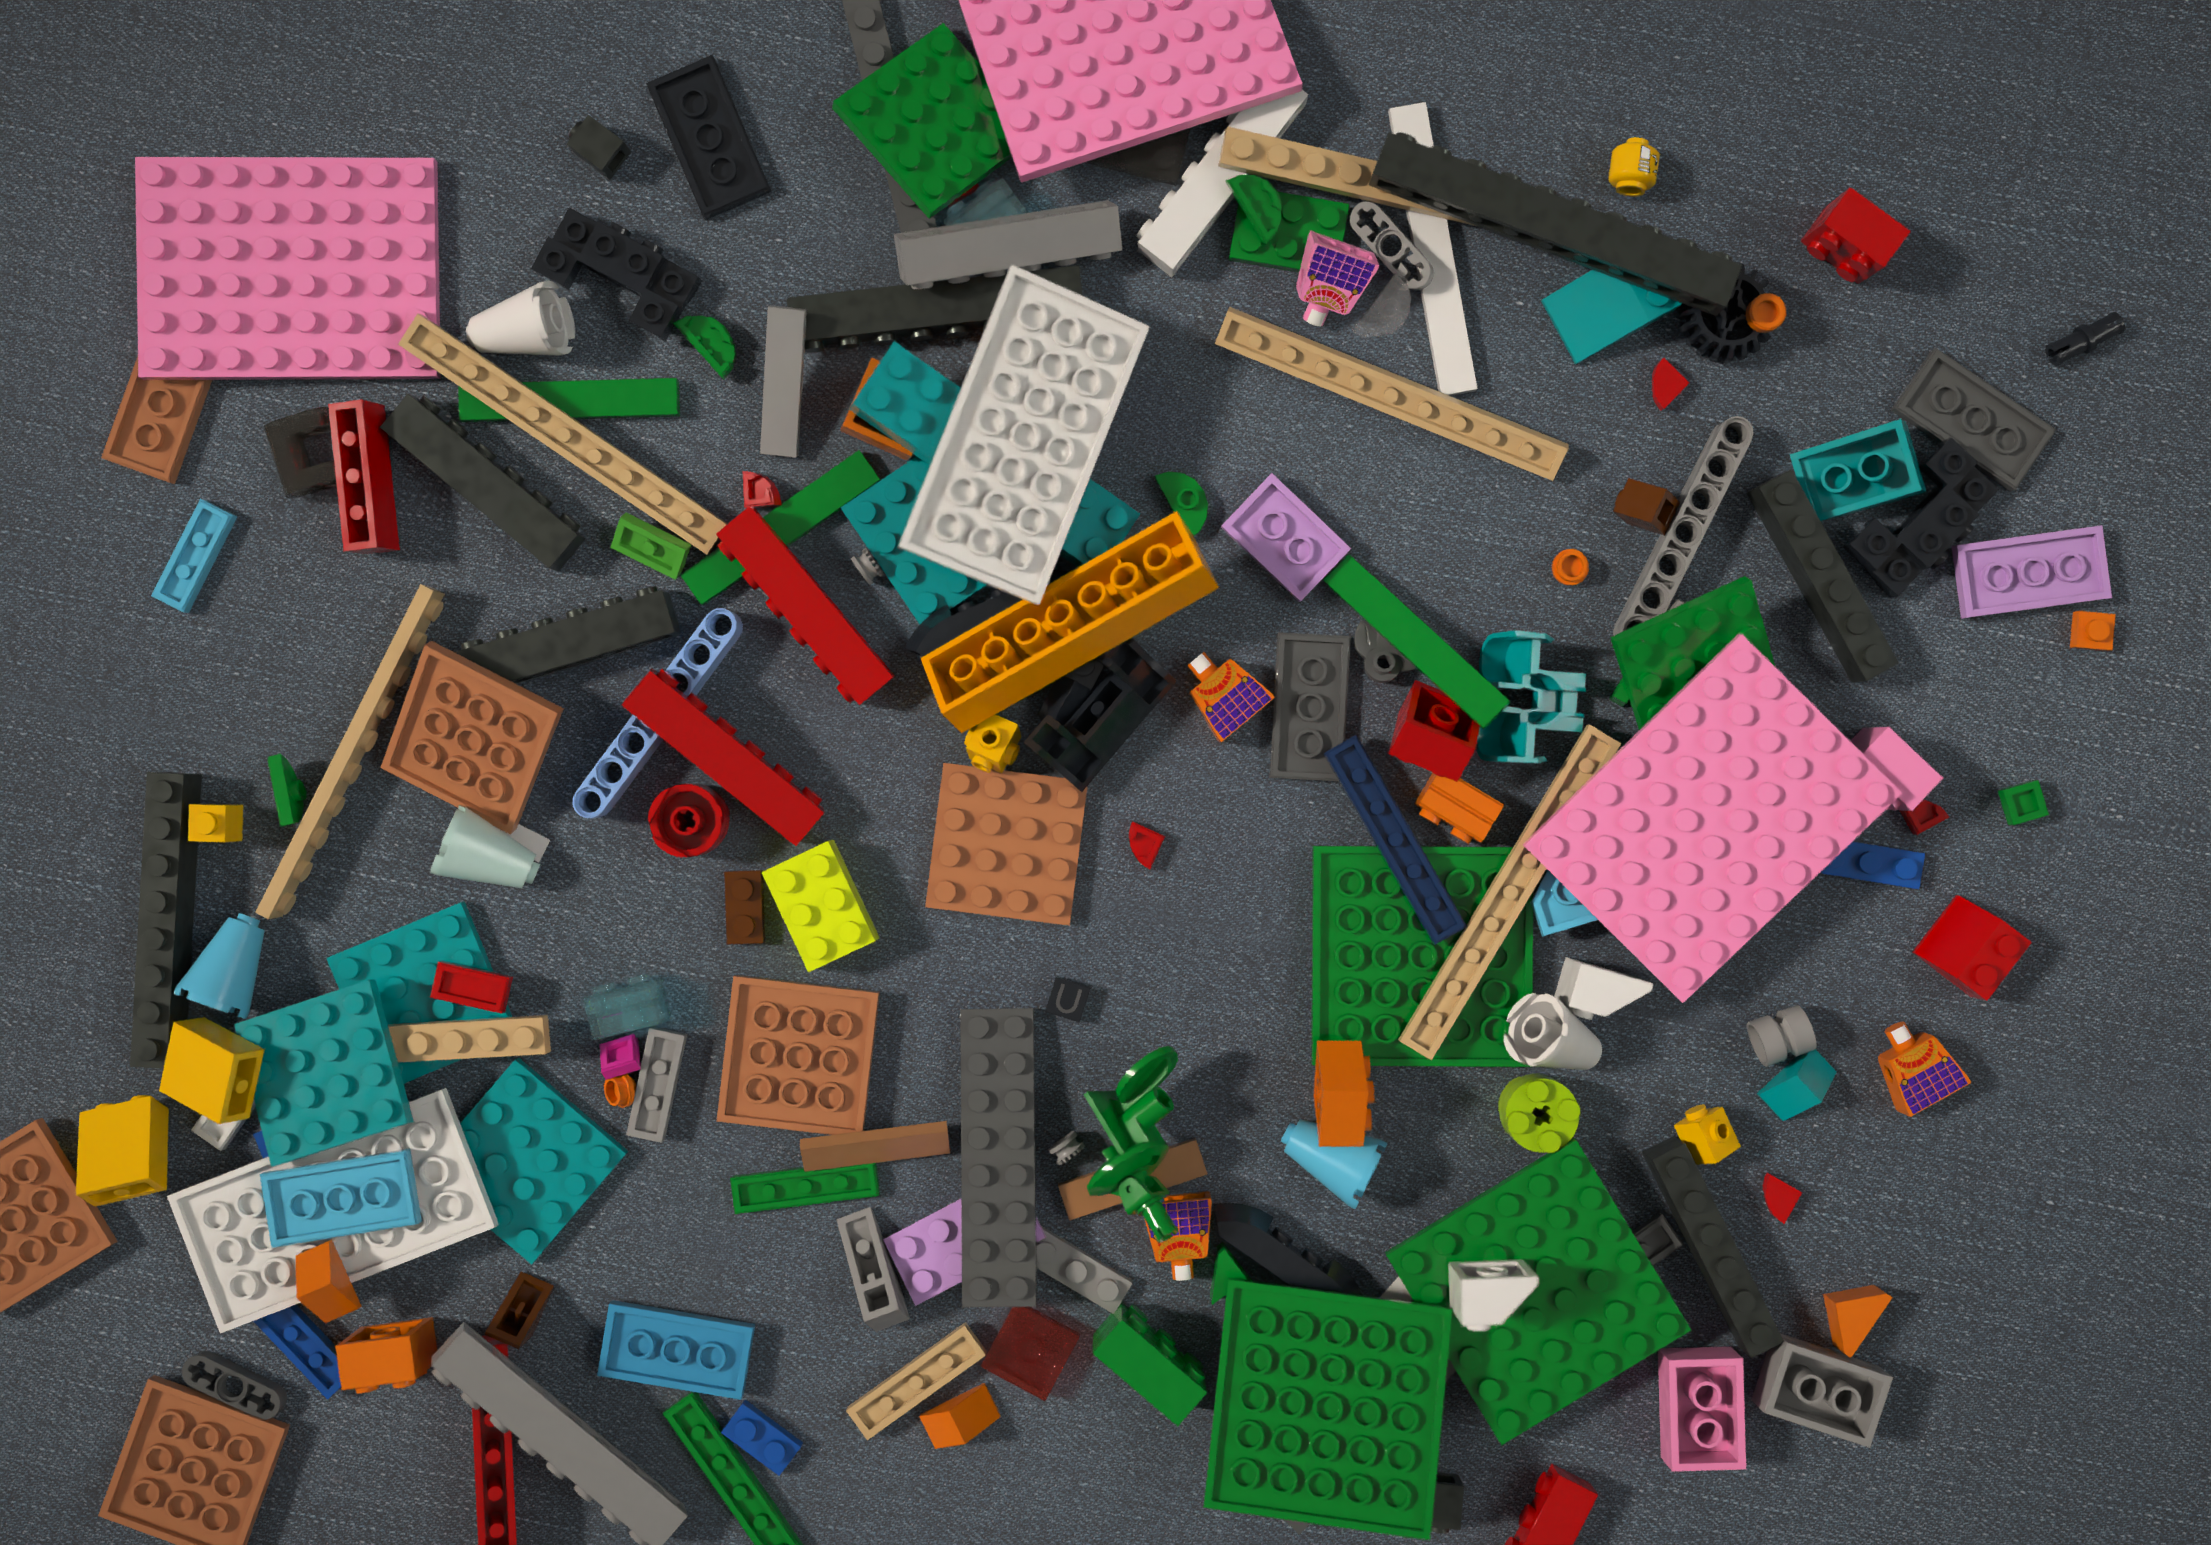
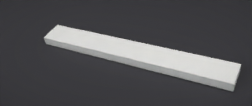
(1442, 296)

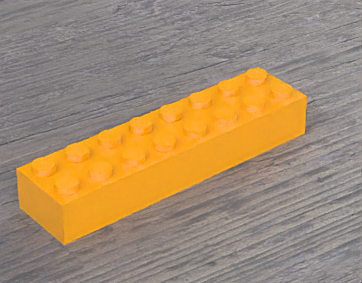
(1072, 624)

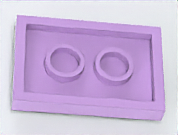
(1285, 537)

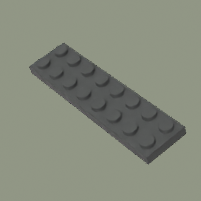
(998, 1158)

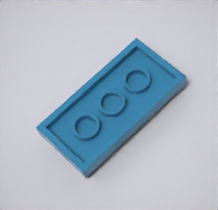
(676, 1349)

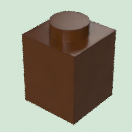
(1646, 506)

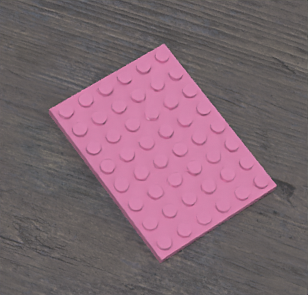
(1121, 72)
(284, 266)
(1712, 818)

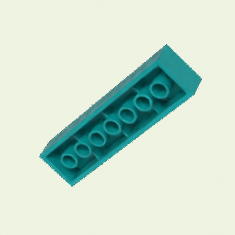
(913, 407)

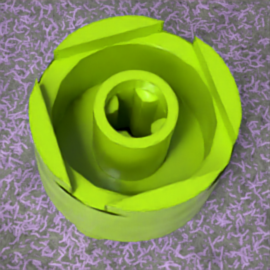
(1534, 1132)

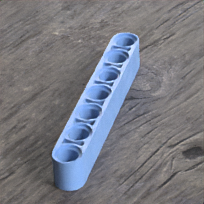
(620, 751)

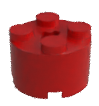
(669, 825)

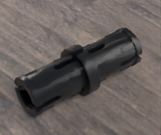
(2085, 338)

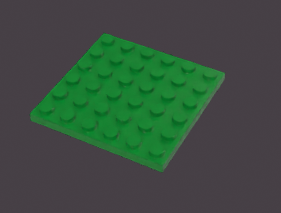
(1379, 961)
(1594, 1298)
(1328, 1408)

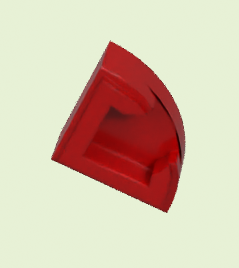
(1666, 383)
(759, 491)
(1924, 816)
(1144, 843)
(1779, 1197)

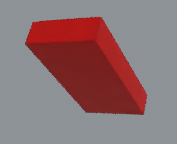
(471, 987)

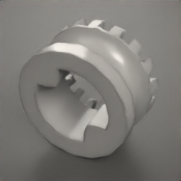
(867, 566)
(1065, 1147)

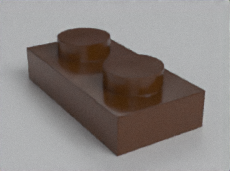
(744, 907)

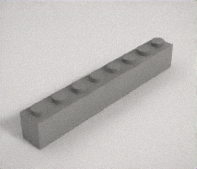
(558, 1436)

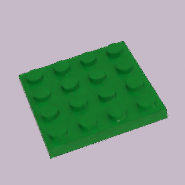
(928, 120)
(1676, 645)

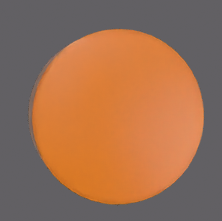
(1766, 313)

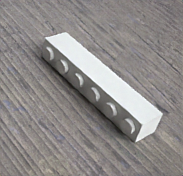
(1204, 194)

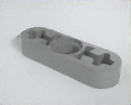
(1367, 233)

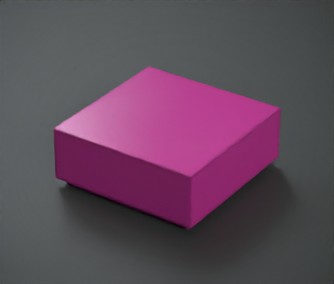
(620, 1056)

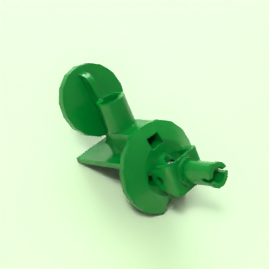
(1137, 1146)

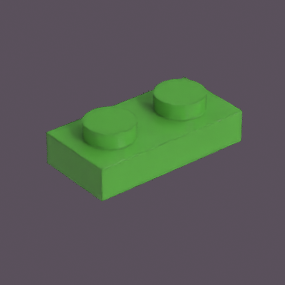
(650, 546)

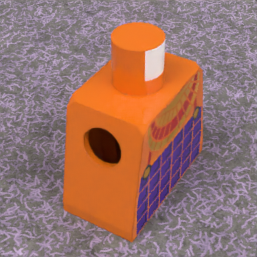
(1226, 695)
(1918, 1070)
(1192, 1217)

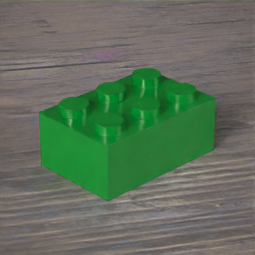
(1150, 1362)

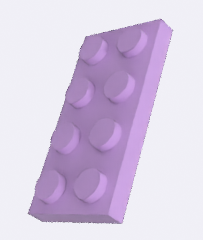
(2031, 571)
(931, 1252)

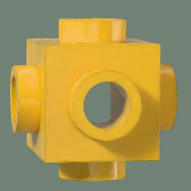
(993, 744)

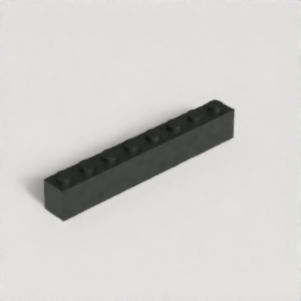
(902, 311)
(164, 914)

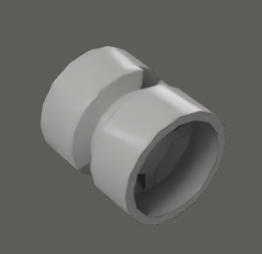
(1777, 1037)

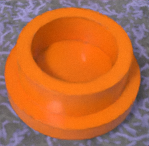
(1570, 567)
(620, 1090)

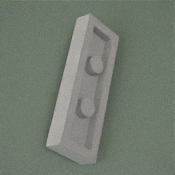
(656, 1084)
(1081, 1271)

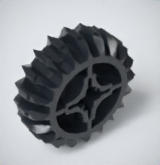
(1716, 340)

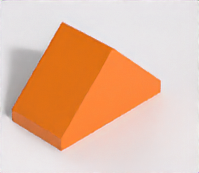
(324, 1283)
(1853, 1314)
(960, 1417)

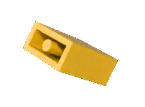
(211, 1070)
(122, 1150)

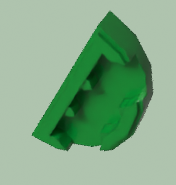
(1259, 202)
(711, 341)
(1184, 497)
(287, 790)

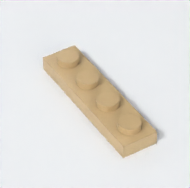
(916, 1381)

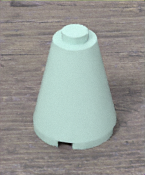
(483, 853)

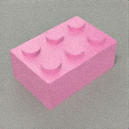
(1702, 1408)

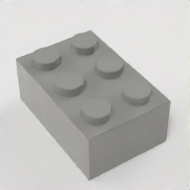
(1822, 1390)

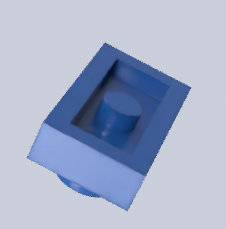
(762, 1437)

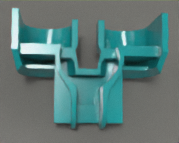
(1512, 662)

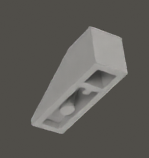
(872, 1271)

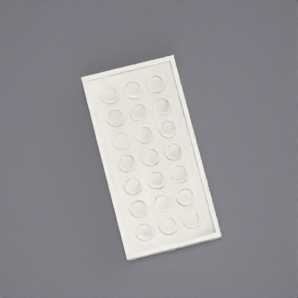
(1024, 436)
(229, 1229)

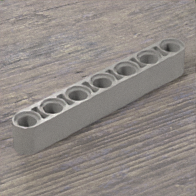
(1695, 520)

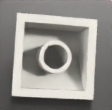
(1597, 990)
(1488, 1290)

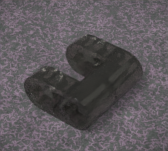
(290, 454)

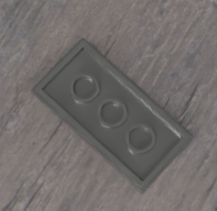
(1994, 429)
(1308, 704)

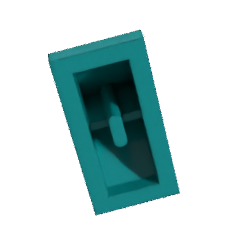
(1798, 1085)

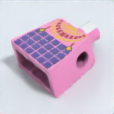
(1332, 276)

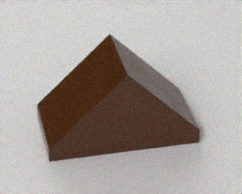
(520, 1311)

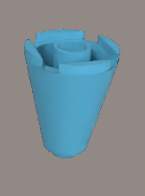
(226, 968)
(1340, 1169)

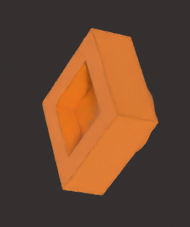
(2092, 631)

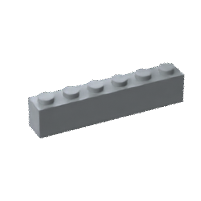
(1014, 240)

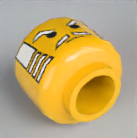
(1634, 167)

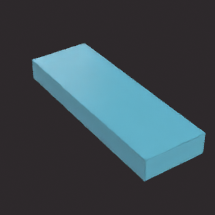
(194, 556)

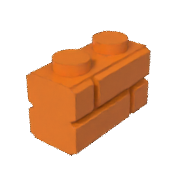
(1459, 806)

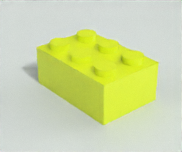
(820, 905)

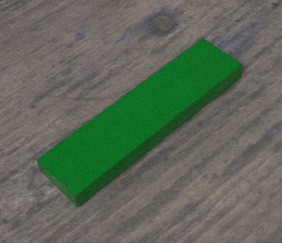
(798, 1188)

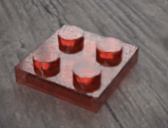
(1030, 1350)

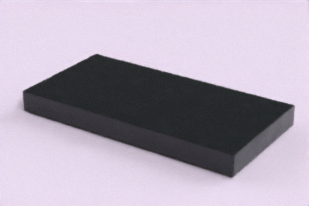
(708, 137)

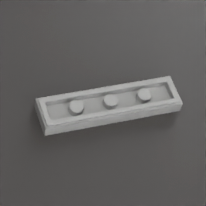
(783, 381)

